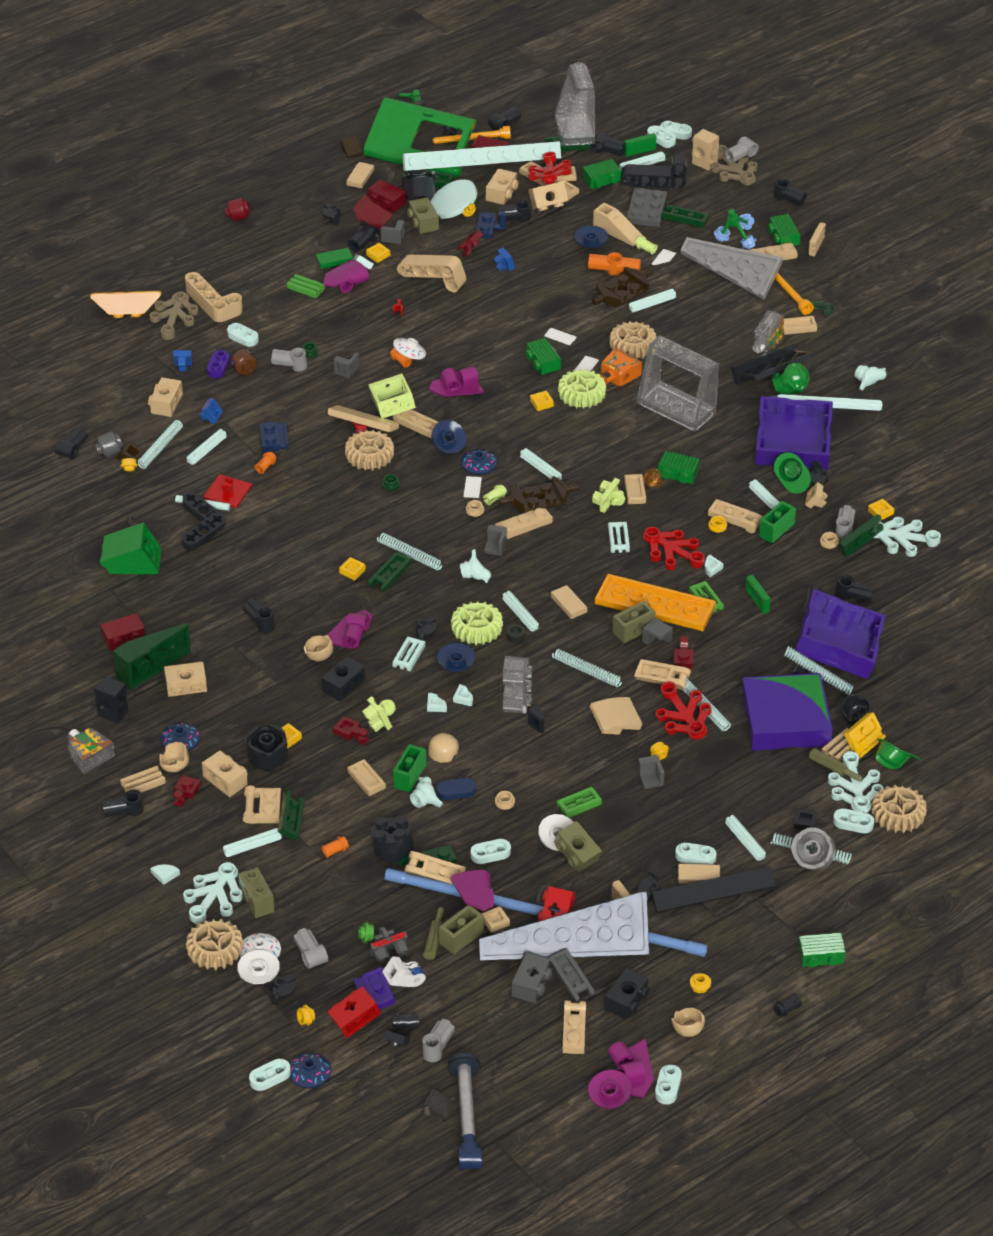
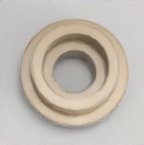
(475, 508)
(829, 540)
(504, 800)

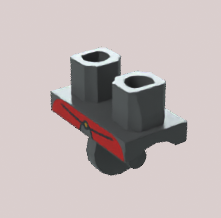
(386, 941)

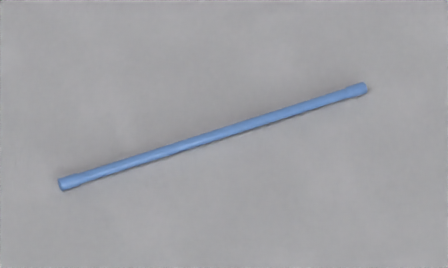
(404, 878)

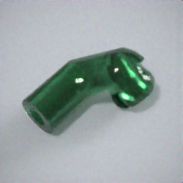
(825, 306)

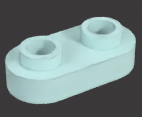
(681, 131)
(664, 137)
(242, 334)
(853, 821)
(490, 851)
(695, 854)
(269, 1074)
(668, 1082)

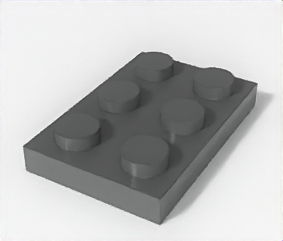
(647, 207)

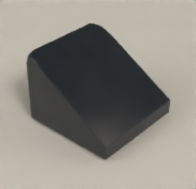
(536, 718)

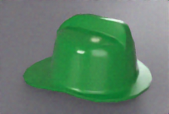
(792, 473)
(891, 756)

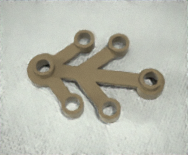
(745, 177)
(179, 300)

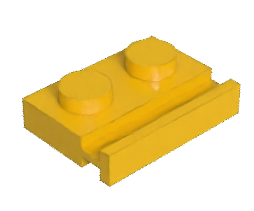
(864, 734)

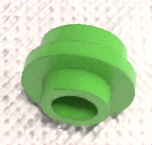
(366, 932)

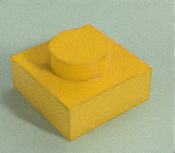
(378, 252)
(541, 400)
(882, 508)
(352, 568)
(292, 735)

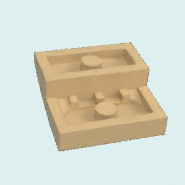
(615, 715)

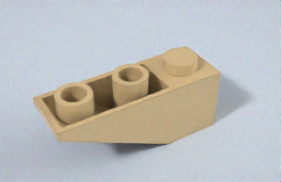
(615, 224)

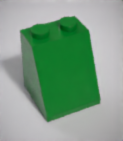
(131, 551)

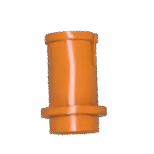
(403, 360)
(267, 460)
(335, 846)

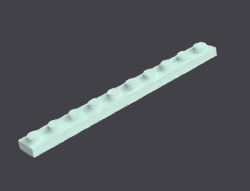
(479, 156)

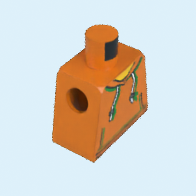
(620, 368)

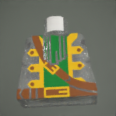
(769, 332)
(89, 749)

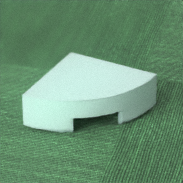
(363, 261)
(712, 565)
(463, 696)
(435, 703)
(165, 873)

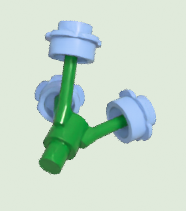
(743, 222)

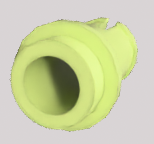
(646, 245)
(498, 492)

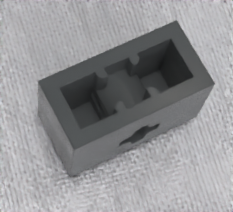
(531, 977)

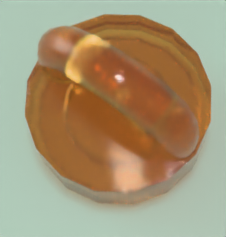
(653, 478)

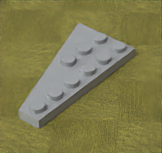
(742, 267)

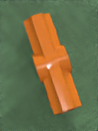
(613, 263)

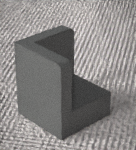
(393, 235)
(346, 367)
(496, 540)
(658, 630)
(650, 772)

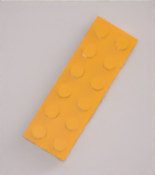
(668, 604)

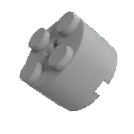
(807, 839)

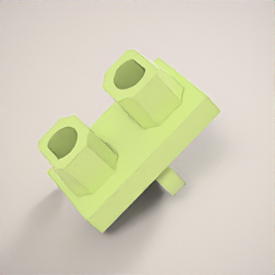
(609, 495)
(378, 714)

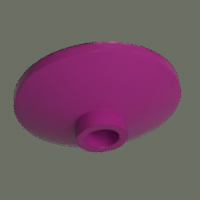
(607, 1082)

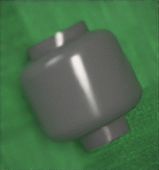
(109, 444)

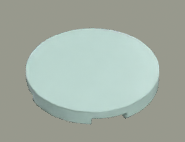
(453, 198)

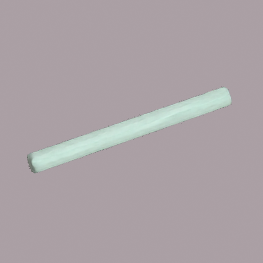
(842, 403)

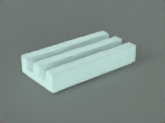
(619, 546)
(409, 665)

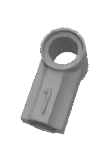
(744, 147)
(294, 358)
(845, 522)
(311, 951)
(437, 1040)

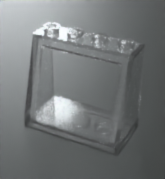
(576, 107)
(670, 401)

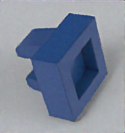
(504, 260)
(182, 359)
(211, 411)

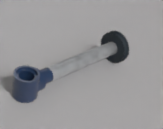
(464, 1066)

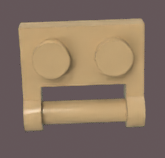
(269, 805)

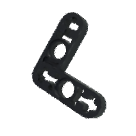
(206, 521)

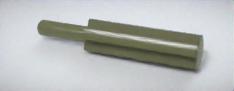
(833, 764)
(433, 936)

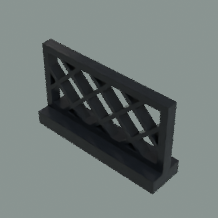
(768, 363)

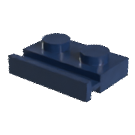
(273, 436)

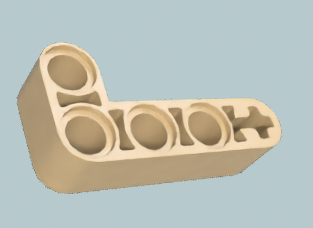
(434, 266)
(217, 307)

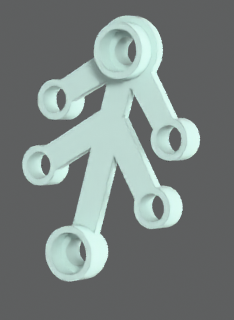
(903, 533)
(859, 802)
(226, 873)

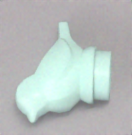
(869, 375)
(474, 569)
(424, 794)

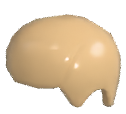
(319, 648)
(443, 747)
(175, 757)
(688, 1022)

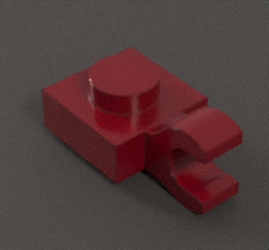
(471, 241)
(683, 657)
(350, 728)
(185, 788)

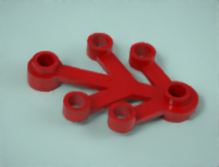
(549, 173)
(653, 536)
(669, 692)

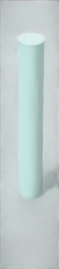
(217, 505)

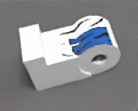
(404, 974)

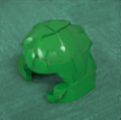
(792, 380)

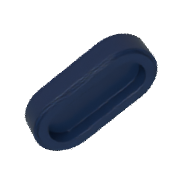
(456, 788)

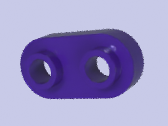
(218, 364)

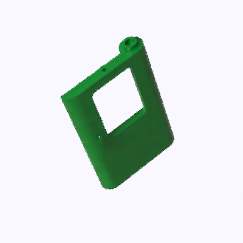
(397, 128)

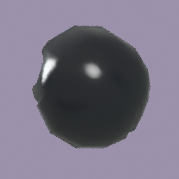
(855, 708)

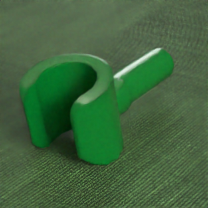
(414, 95)

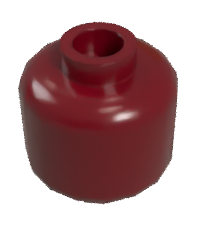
(238, 209)

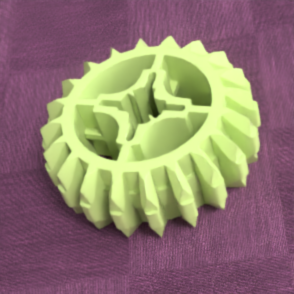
(582, 388)
(476, 623)

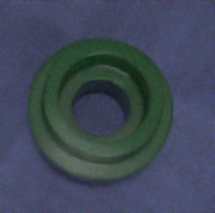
(311, 349)
(390, 482)

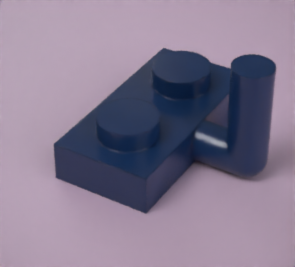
(488, 224)

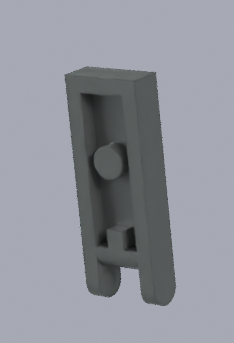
(570, 974)

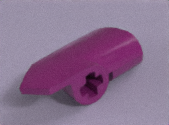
(346, 276)
(457, 383)
(350, 629)
(475, 888)
(634, 1064)

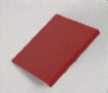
(227, 490)

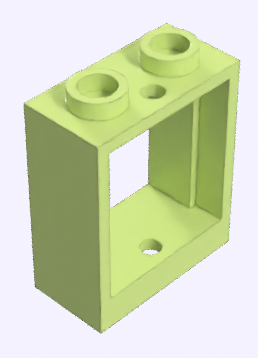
(396, 386)

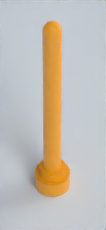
(503, 132)
(804, 305)

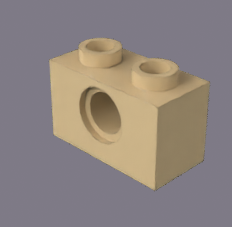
(705, 149)
(501, 186)
(538, 196)
(165, 397)
(185, 679)
(224, 773)

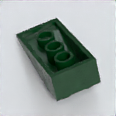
(148, 655)

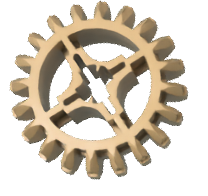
(632, 338)
(369, 450)
(899, 808)
(214, 944)

